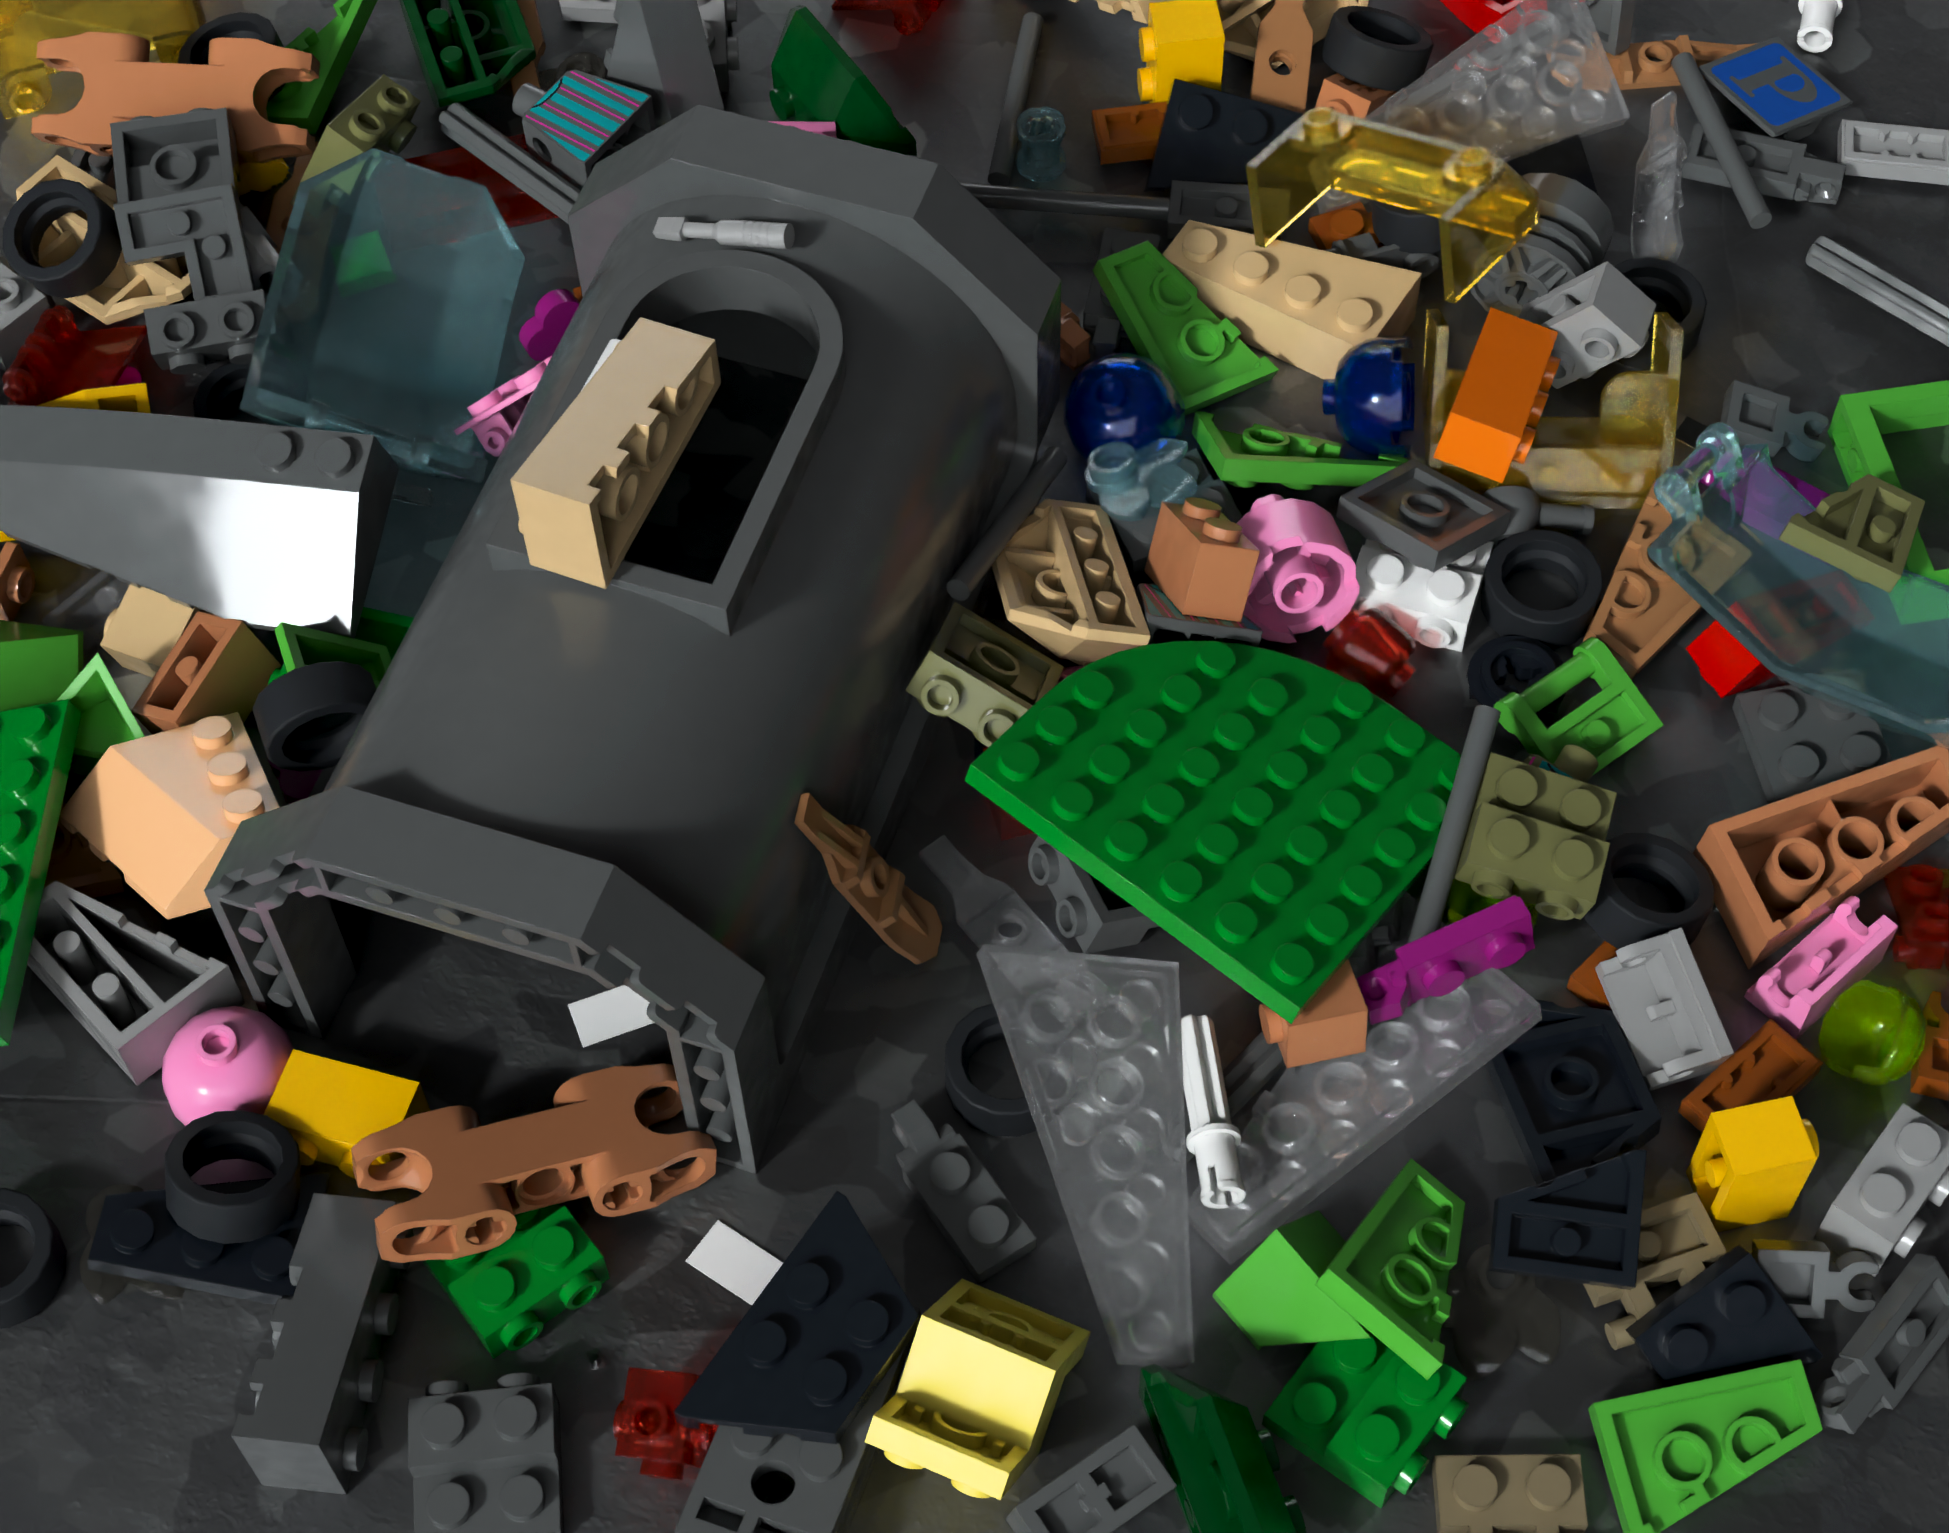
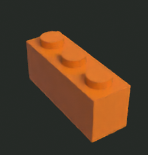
(1500, 396)

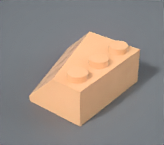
(171, 808)

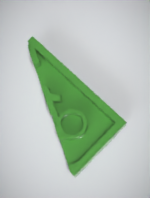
(333, 46)
(1282, 457)

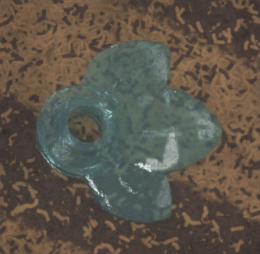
(1138, 478)

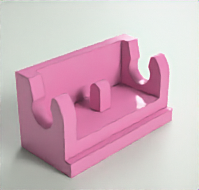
(1821, 968)

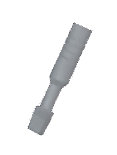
(728, 232)

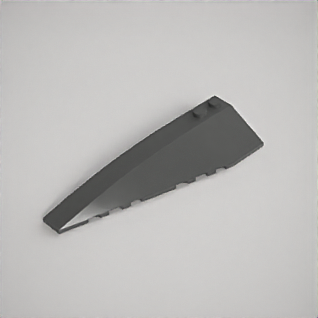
(203, 508)

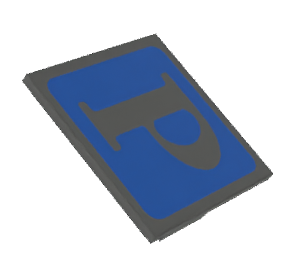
(1776, 88)

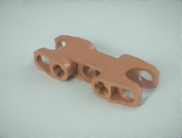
(126, 85)
(486, 1174)

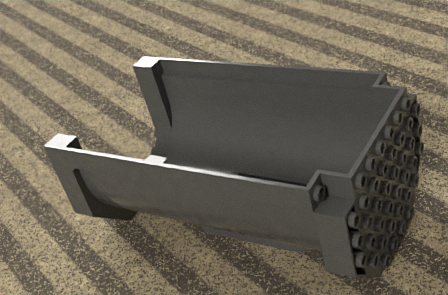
(633, 756)

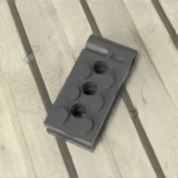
(821, 1476)

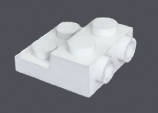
(1425, 604)

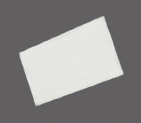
(609, 1014)
(734, 1262)

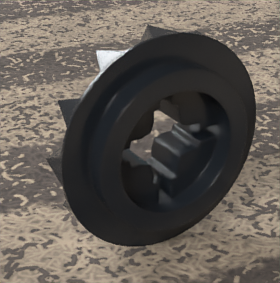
(1522, 656)

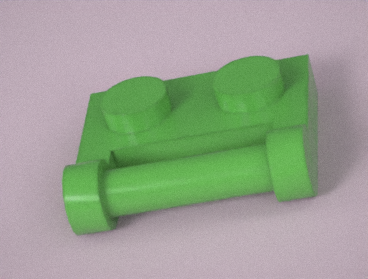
(1602, 725)

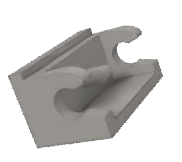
(1664, 1009)

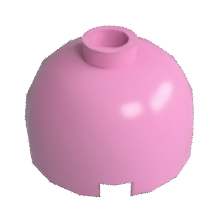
(224, 1063)

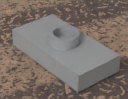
(1894, 152)

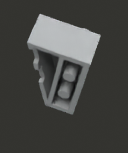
(122, 979)

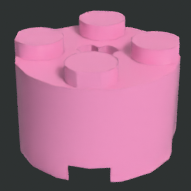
(1301, 569)

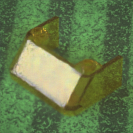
(1472, 191)
(1576, 459)

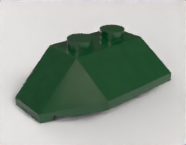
(467, 45)
(823, 84)
(1216, 1458)

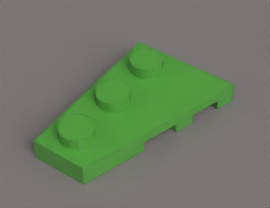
(1177, 328)
(1399, 1266)
(1698, 1439)

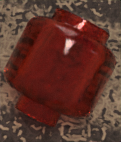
(1371, 651)

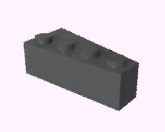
(326, 1352)

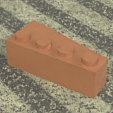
(1807, 853)

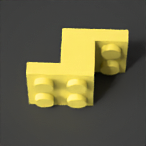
(977, 1390)

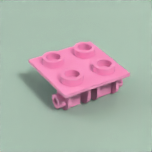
(500, 410)

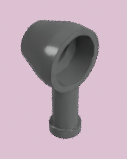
(1529, 512)

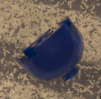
(1373, 396)
(1122, 401)

